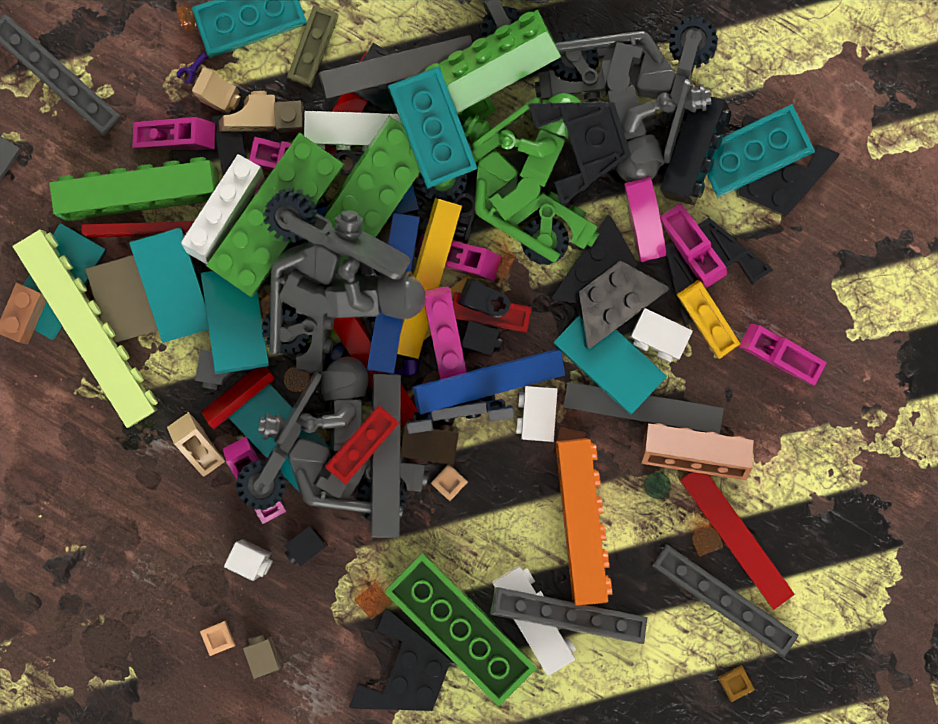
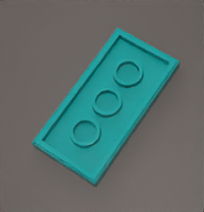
(238, 23)
(432, 127)
(759, 150)
(82, 255)
(170, 284)
(233, 326)
(612, 365)
(248, 418)

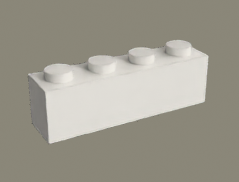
(343, 128)
(223, 209)
(545, 641)

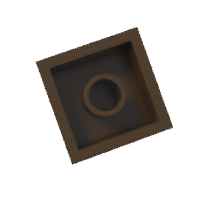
(433, 445)

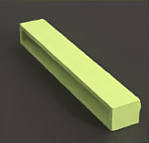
(85, 327)

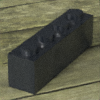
(695, 152)

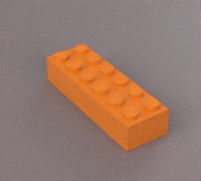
(581, 521)

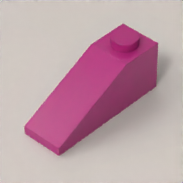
(174, 134)
(470, 260)
(239, 455)

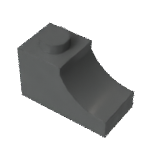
(206, 371)

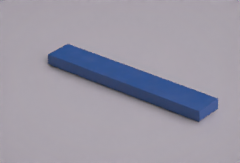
(386, 328)
(488, 381)

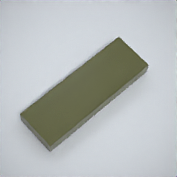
(312, 46)

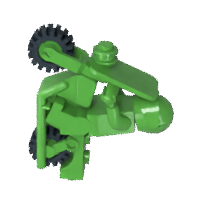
(506, 204)

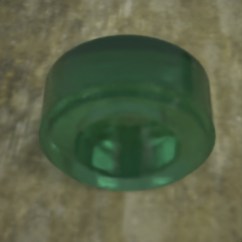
(657, 485)

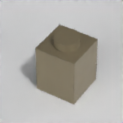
(289, 117)
(262, 656)

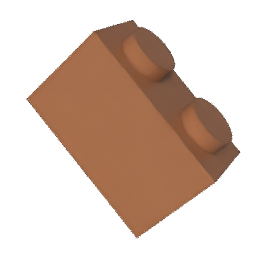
(22, 314)

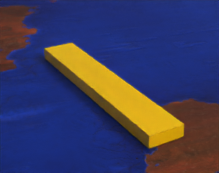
(430, 270)

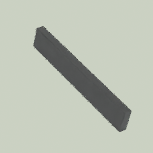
(388, 68)
(57, 76)
(652, 410)
(386, 461)
(725, 600)
(568, 616)

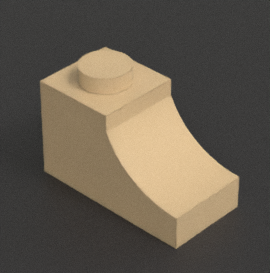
(216, 92)
(255, 116)
(195, 444)

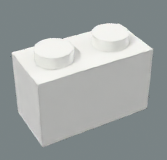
(660, 335)
(538, 413)
(248, 560)

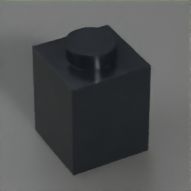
(481, 339)
(305, 546)

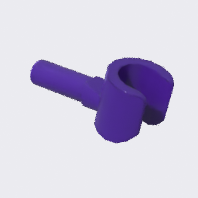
(192, 69)
(410, 368)

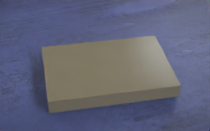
(122, 298)

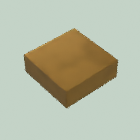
(736, 683)

